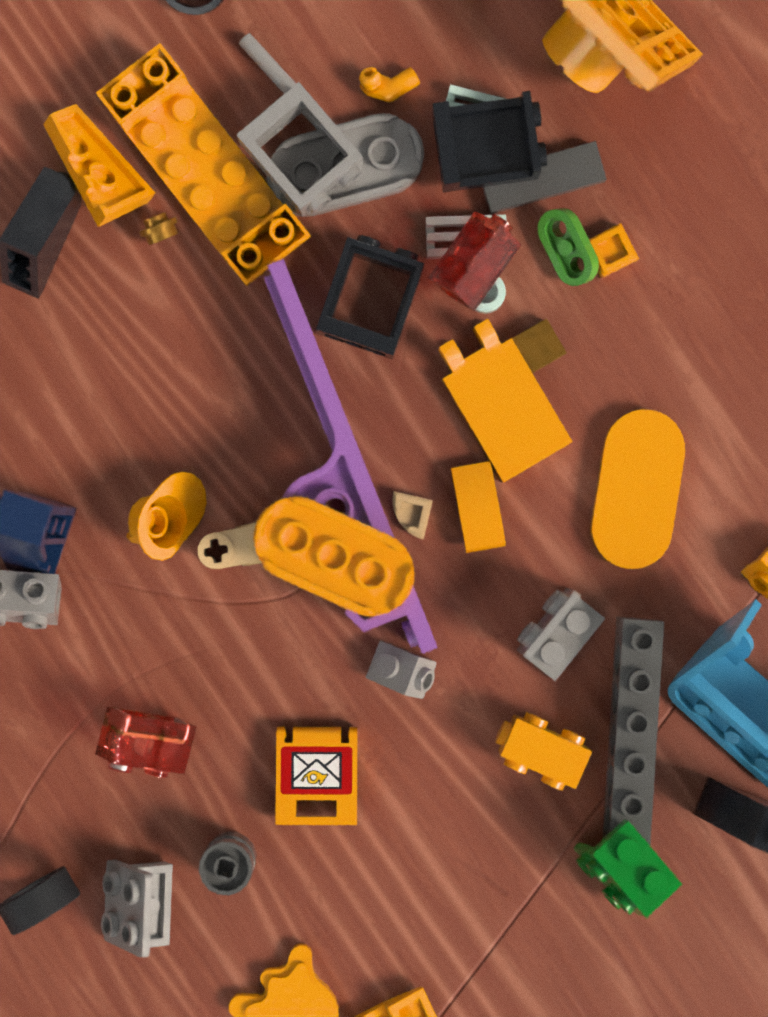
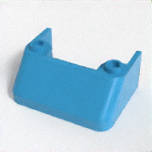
(727, 693)

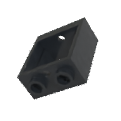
(369, 250)

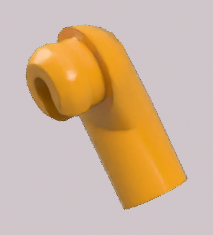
(387, 88)

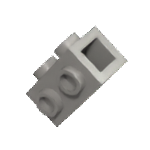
(29, 598)

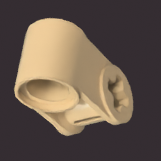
(239, 544)

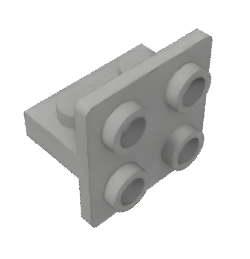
(137, 905)

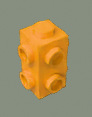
(531, 745)

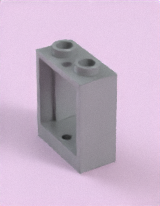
(272, 122)

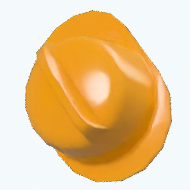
(167, 515)

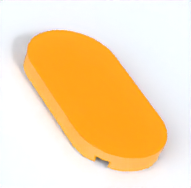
(637, 489)
(333, 556)

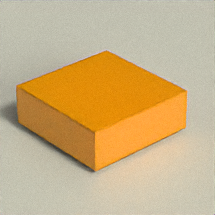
(613, 250)

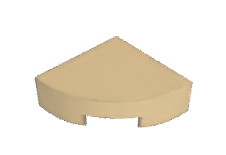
(412, 513)

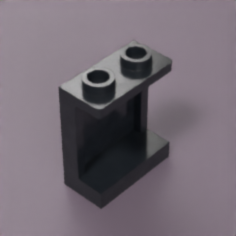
(488, 143)

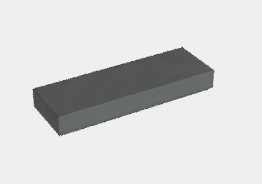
(564, 173)

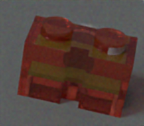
(146, 741)

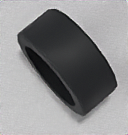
(38, 900)

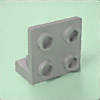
(559, 633)

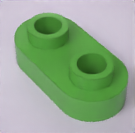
(566, 248)

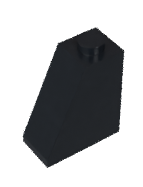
(38, 232)
(735, 812)

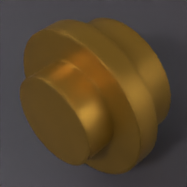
(159, 228)

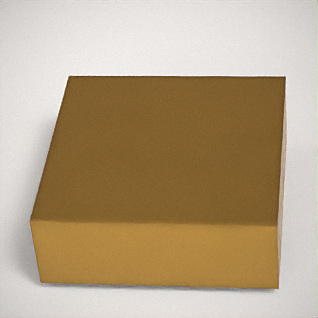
(539, 345)

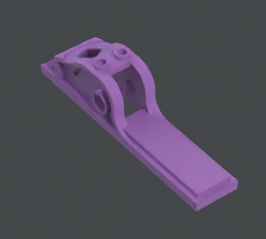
(345, 472)

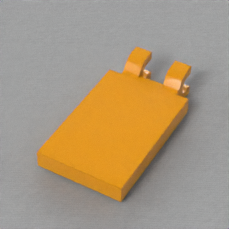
(503, 403)

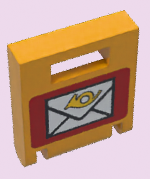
(316, 769)

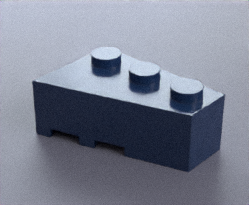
(33, 531)

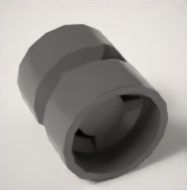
(227, 863)

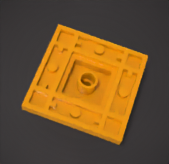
(605, 36)

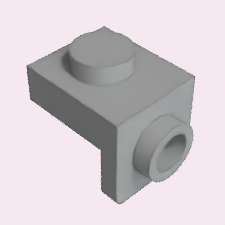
(401, 670)

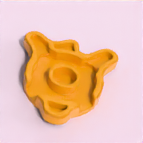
(289, 991)

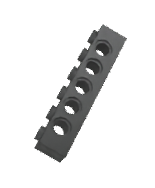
(633, 724)

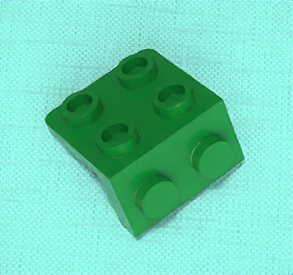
(629, 870)

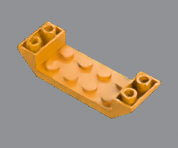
(202, 165)

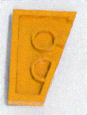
(96, 167)

